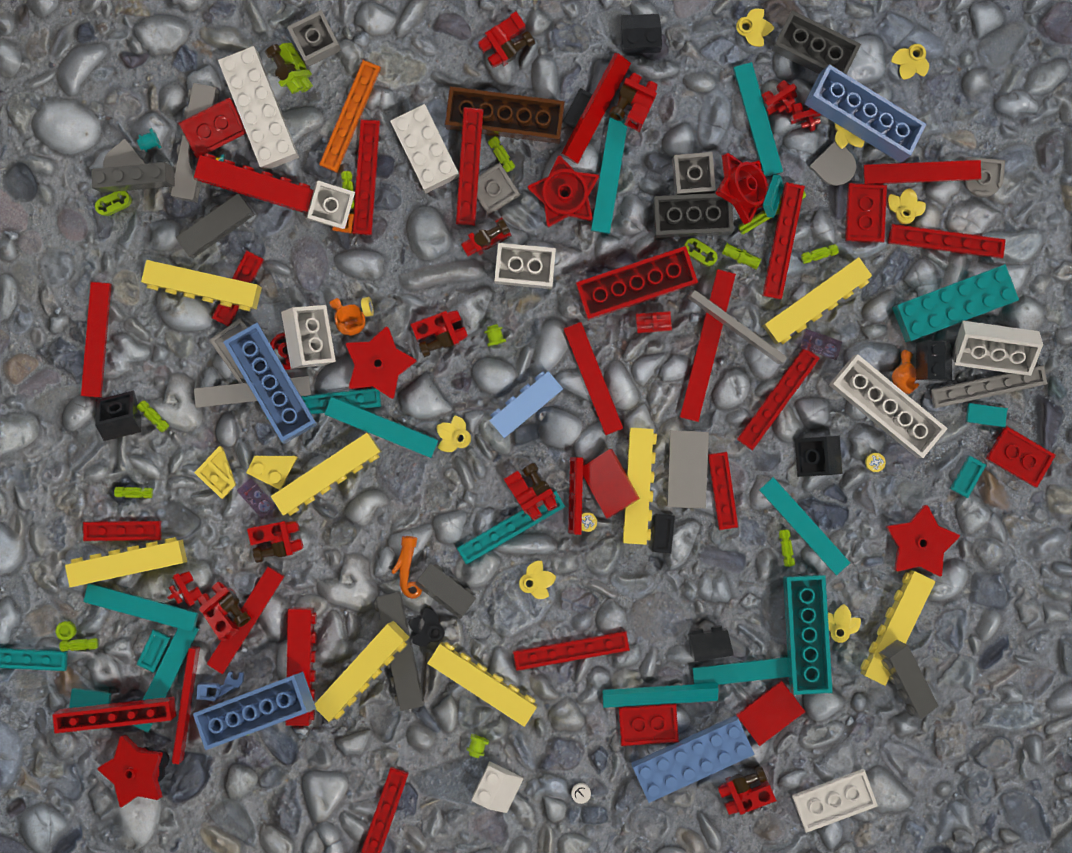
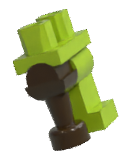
(290, 67)

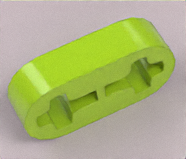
(111, 199)
(703, 249)

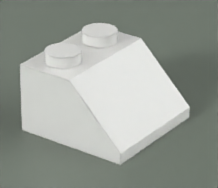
(330, 205)
(497, 788)

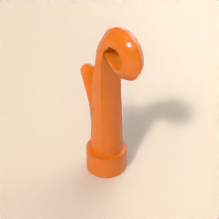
(404, 563)

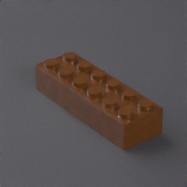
(508, 114)

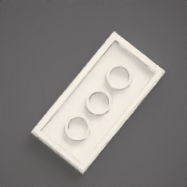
(834, 800)

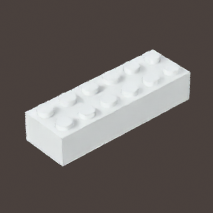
(258, 108)
(888, 406)

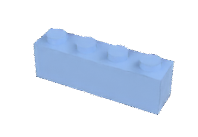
(526, 404)

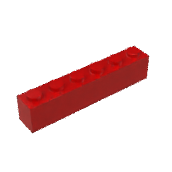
(253, 184)
(301, 654)
(114, 715)

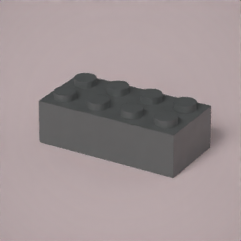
(814, 45)
(692, 216)

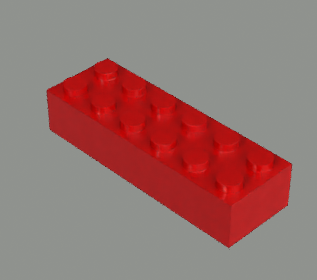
(636, 283)

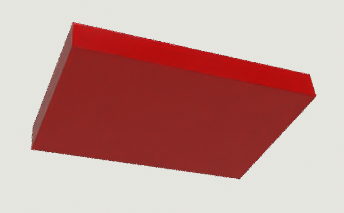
(212, 127)
(865, 213)
(1020, 456)
(609, 483)
(770, 713)
(648, 724)

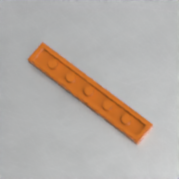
(350, 116)

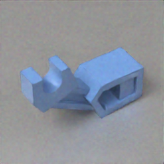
(229, 684)

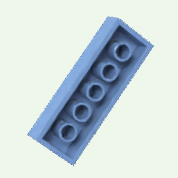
(865, 113)
(270, 383)
(254, 711)
(692, 758)

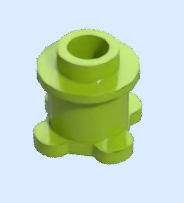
(494, 335)
(477, 746)

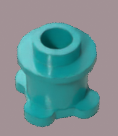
(148, 141)

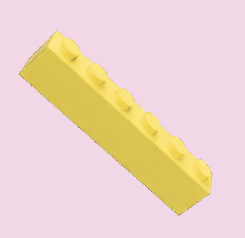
(201, 284)
(816, 301)
(325, 474)
(640, 475)
(125, 563)
(898, 622)
(361, 671)
(483, 684)

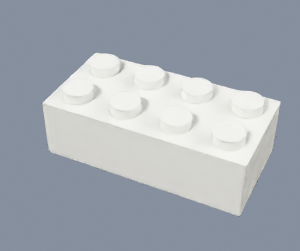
(425, 148)
(997, 348)

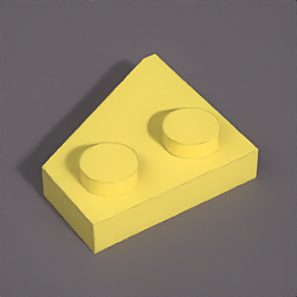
(272, 469)
(217, 473)

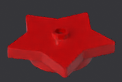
(564, 179)
(743, 186)
(393, 363)
(908, 538)
(133, 772)

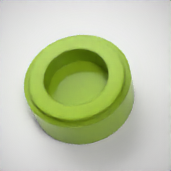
(66, 630)

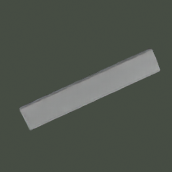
(737, 327)
(986, 387)
(239, 393)

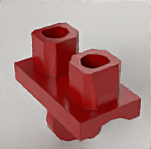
(782, 100)
(800, 115)
(653, 322)
(189, 596)

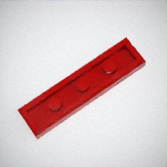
(245, 272)
(722, 490)
(575, 496)
(121, 530)

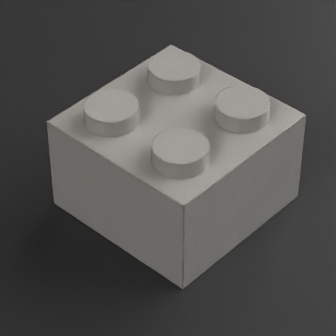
(314, 38)
(693, 174)

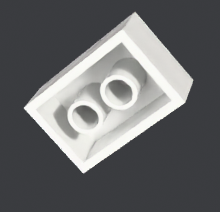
(525, 265)
(308, 336)

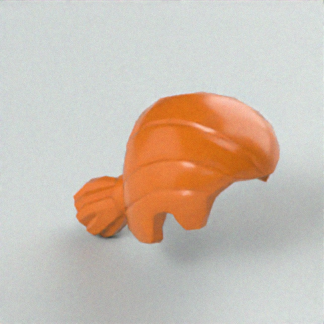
(348, 318)
(905, 374)

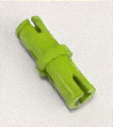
(741, 256)

